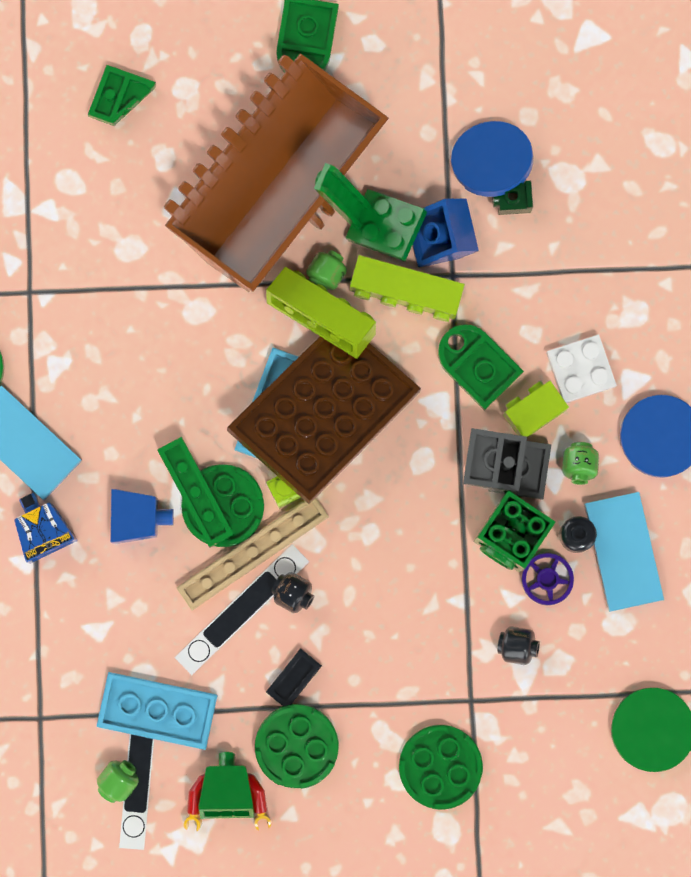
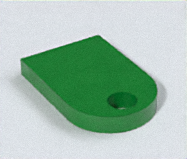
(307, 30)
(479, 365)

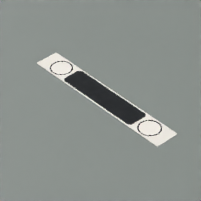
(239, 611)
(136, 805)

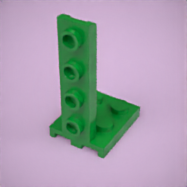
(375, 219)

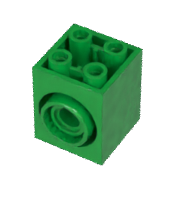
(513, 532)

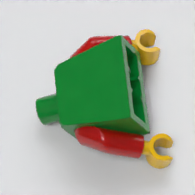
(226, 793)

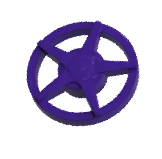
(548, 579)

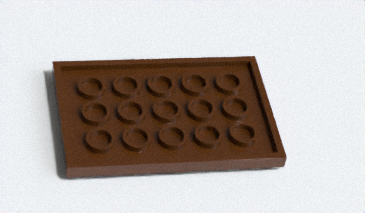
(322, 414)

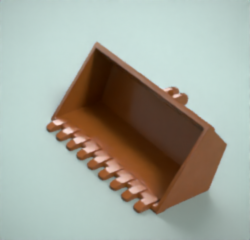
(265, 178)

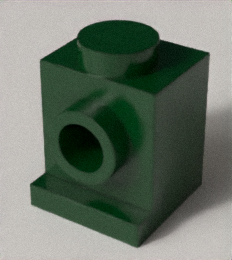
(521, 205)

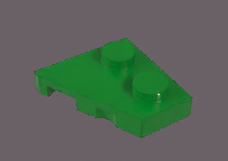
(118, 95)

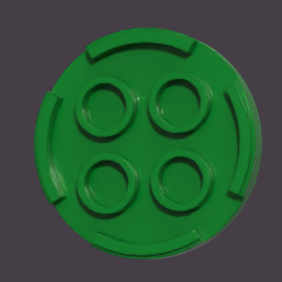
(238, 500)
(652, 729)
(296, 746)
(440, 767)

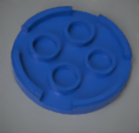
(492, 158)
(658, 436)

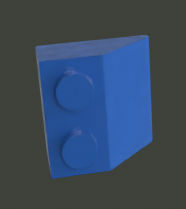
(445, 233)

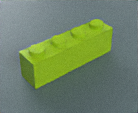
(407, 288)
(321, 311)

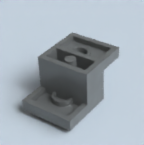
(507, 463)

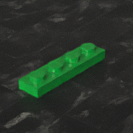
(195, 492)

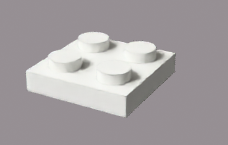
(581, 369)

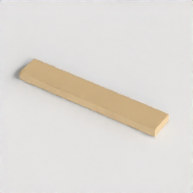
(252, 553)

